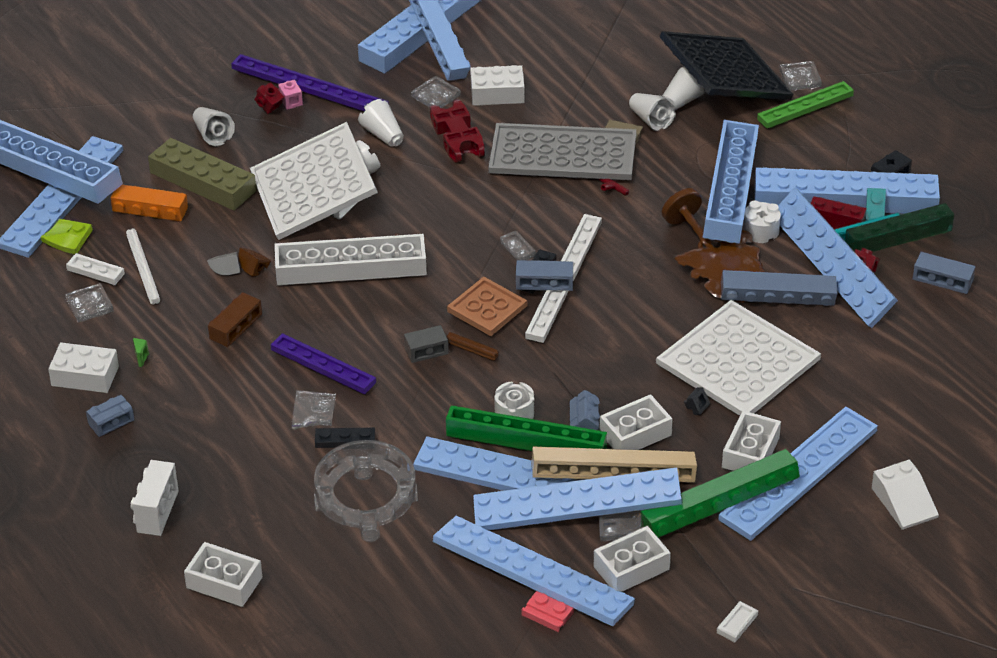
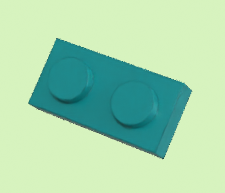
(875, 203)

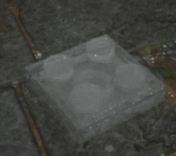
(800, 75)
(436, 92)
(89, 302)

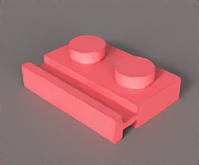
(547, 611)

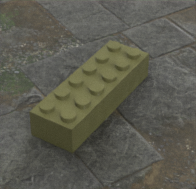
(202, 174)

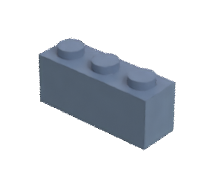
(943, 272)
(544, 275)

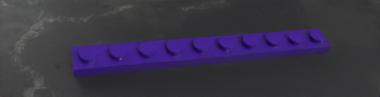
(306, 83)

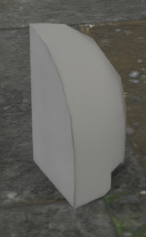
(225, 264)

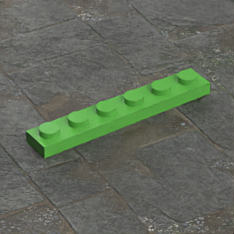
(805, 104)

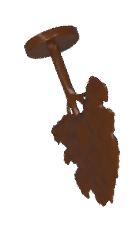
(711, 260)

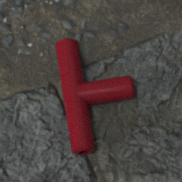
(610, 184)

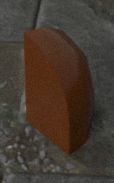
(252, 261)

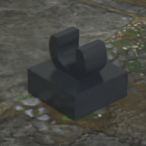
(697, 401)

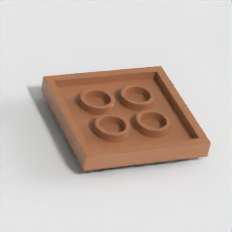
(487, 306)

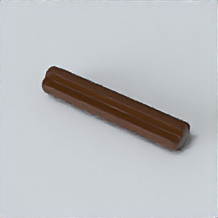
(472, 346)

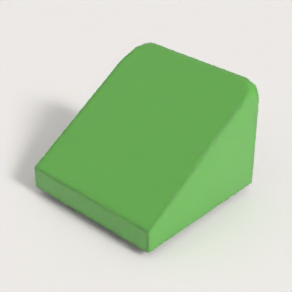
(141, 350)

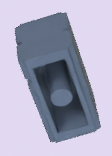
(585, 411)
(110, 415)

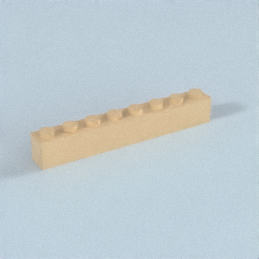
(599, 463)

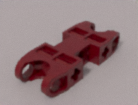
(459, 136)

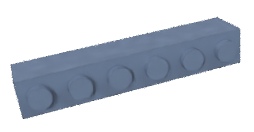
(778, 287)

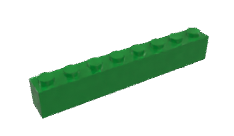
(519, 431)
(723, 493)

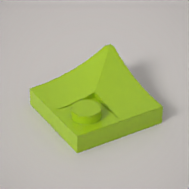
(67, 235)

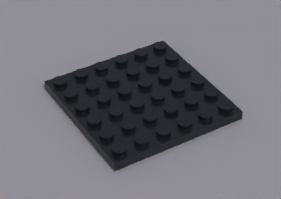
(726, 66)

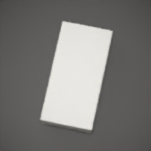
(737, 621)

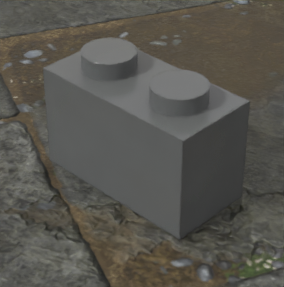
(426, 344)

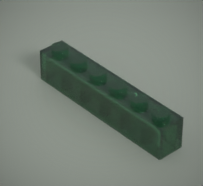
(901, 228)

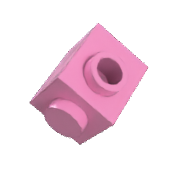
(291, 93)

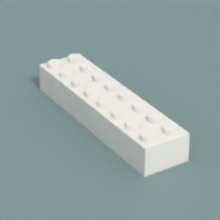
(350, 259)

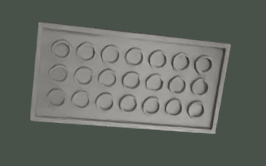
(563, 151)

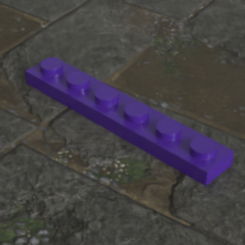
(323, 363)

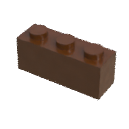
(234, 319)

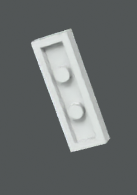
(95, 269)

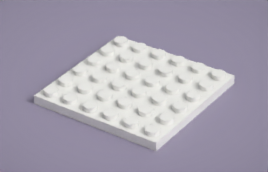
(313, 180)
(738, 358)

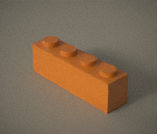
(149, 202)

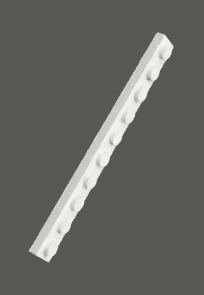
(554, 299)

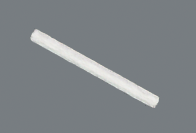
(143, 266)

